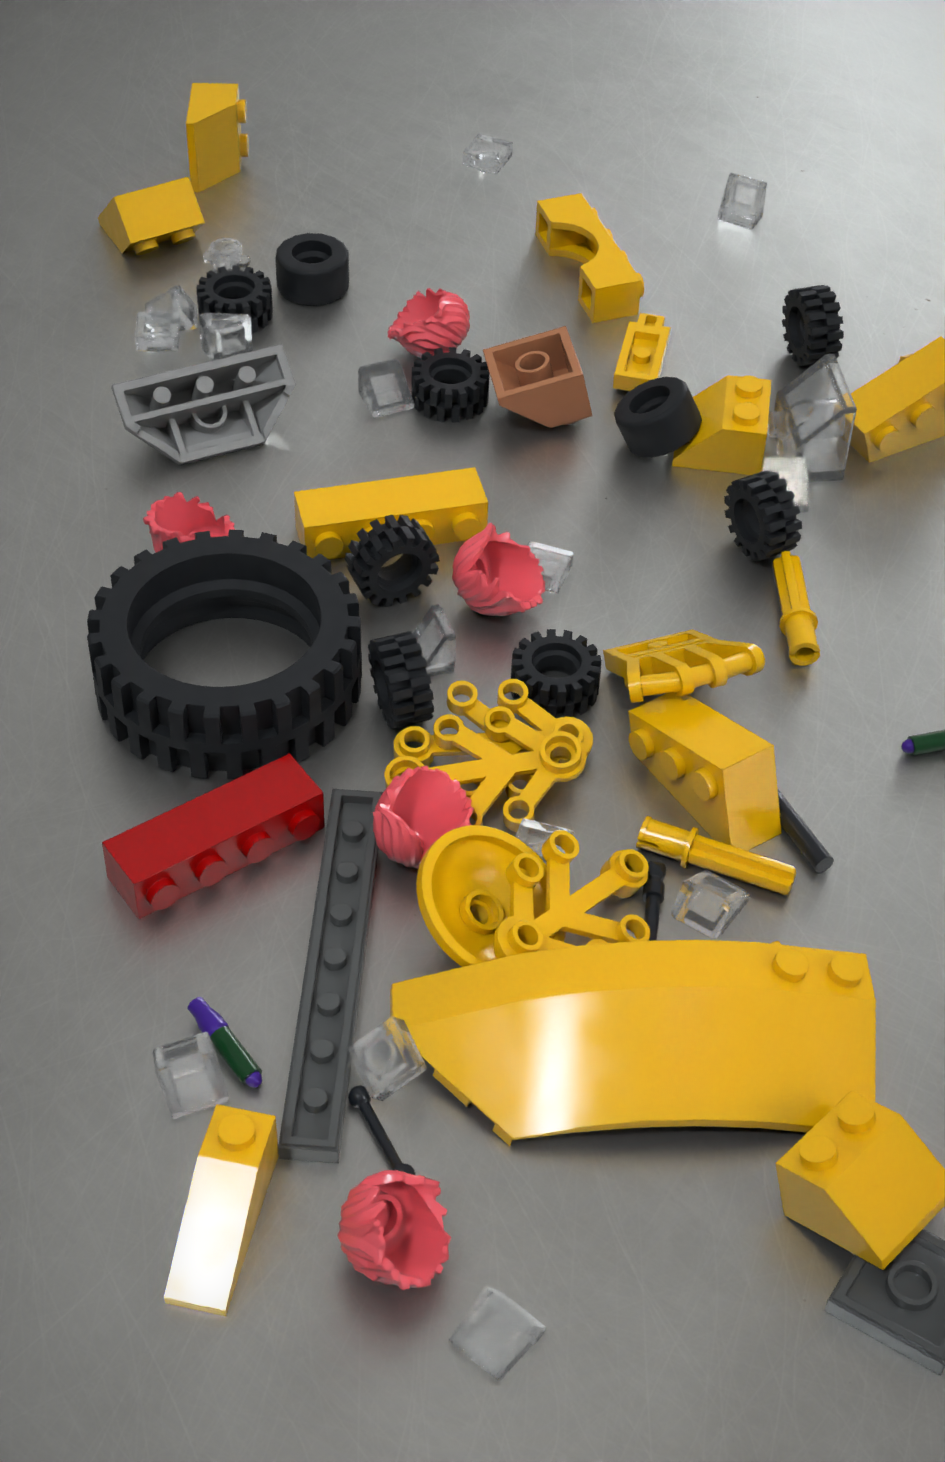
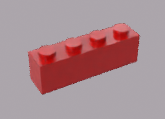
(214, 835)

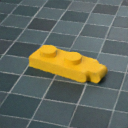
(642, 352)

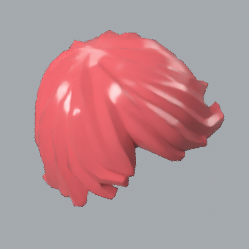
(431, 322)
(182, 519)
(497, 574)
(417, 813)
(395, 1229)

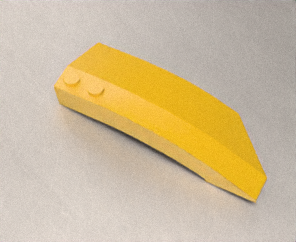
(648, 1035)

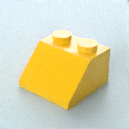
(215, 133)
(152, 216)
(731, 427)
(862, 1180)

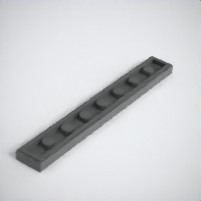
(331, 983)

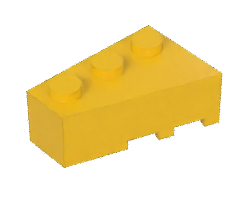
(902, 405)
(709, 767)

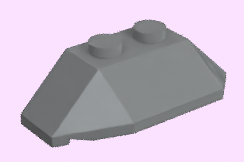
(208, 405)

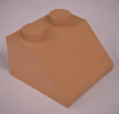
(540, 378)

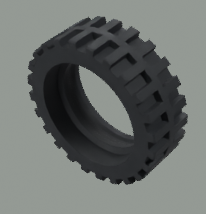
(229, 724)

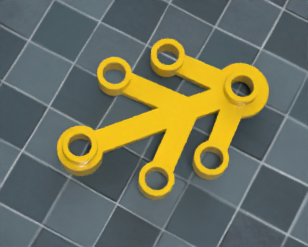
(475, 712)
(498, 766)
(619, 876)

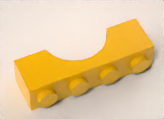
(607, 280)

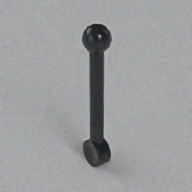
(360, 1099)

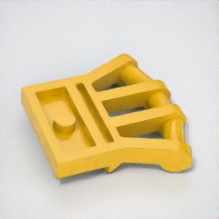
(681, 663)

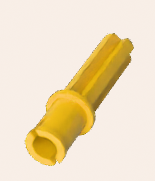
(797, 618)
(715, 856)

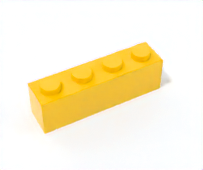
(445, 504)

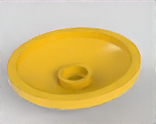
(467, 890)

